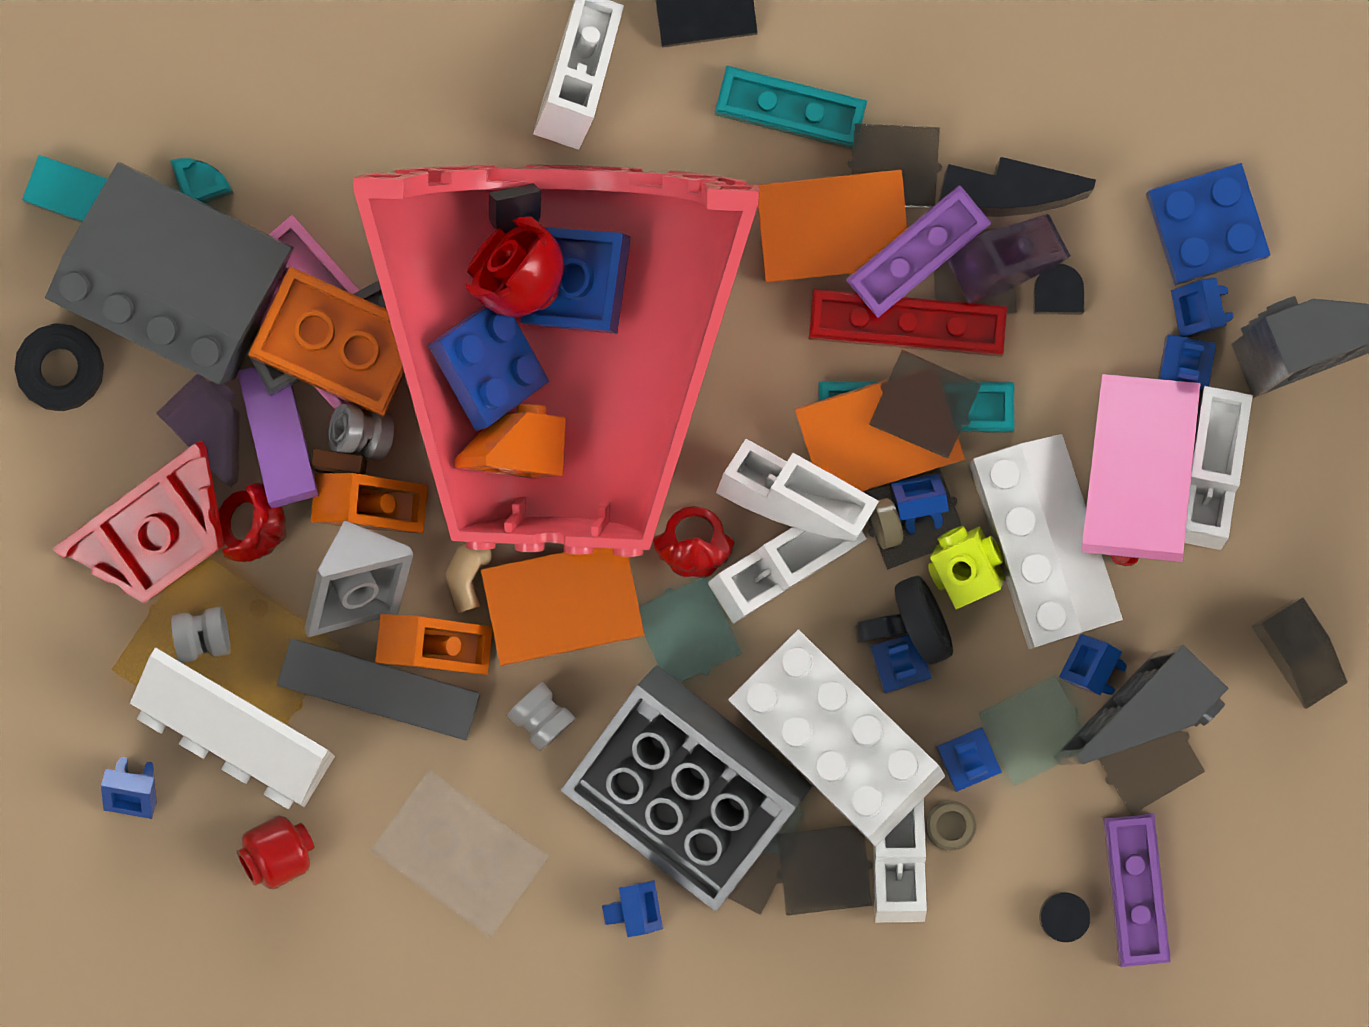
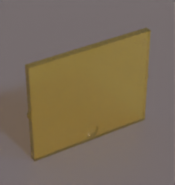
(257, 634)

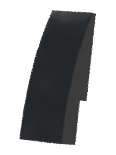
(1017, 188)

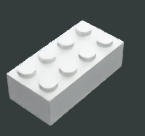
(837, 737)

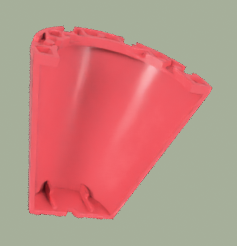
(620, 392)

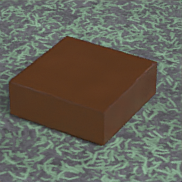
(336, 462)

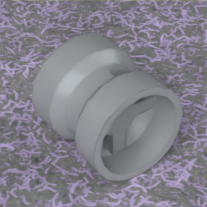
(361, 432)
(200, 634)
(541, 716)

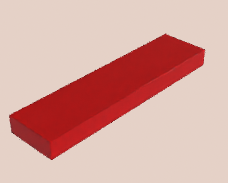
(909, 324)

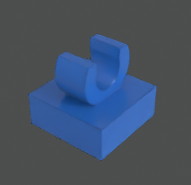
(1200, 307)
(1187, 360)
(920, 498)
(899, 663)
(1092, 665)
(968, 759)
(129, 792)
(637, 909)

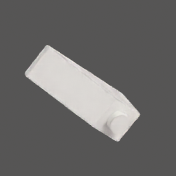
(578, 72)

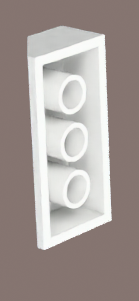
(1039, 527)
(231, 729)

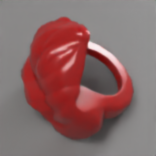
(267, 525)
(694, 556)

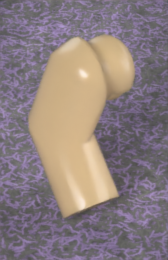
(460, 576)

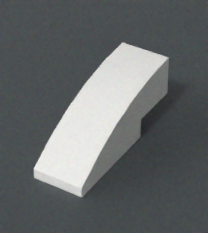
(1216, 465)
(795, 493)
(775, 569)
(901, 871)

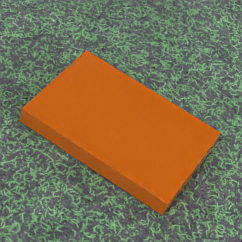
(828, 223)
(331, 342)
(856, 452)
(561, 604)

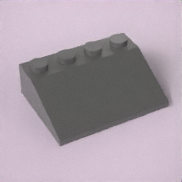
(170, 274)
(1300, 341)
(1157, 700)
(686, 787)

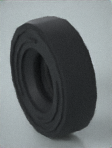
(30, 358)
(923, 620)

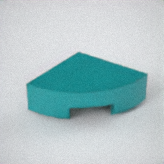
(200, 180)

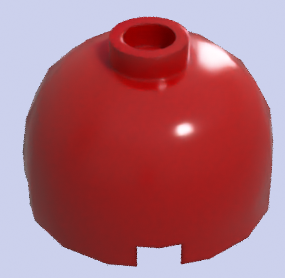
(517, 269)

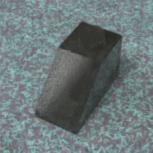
(1301, 651)

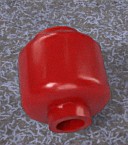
(275, 852)

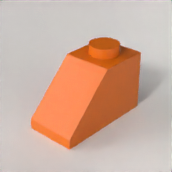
(518, 445)
(369, 502)
(433, 644)

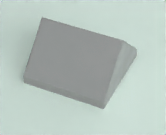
(357, 580)

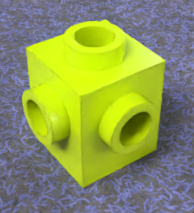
(971, 580)

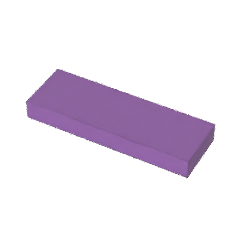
(918, 251)
(278, 441)
(1136, 890)

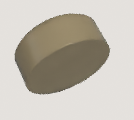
(887, 524)
(950, 825)

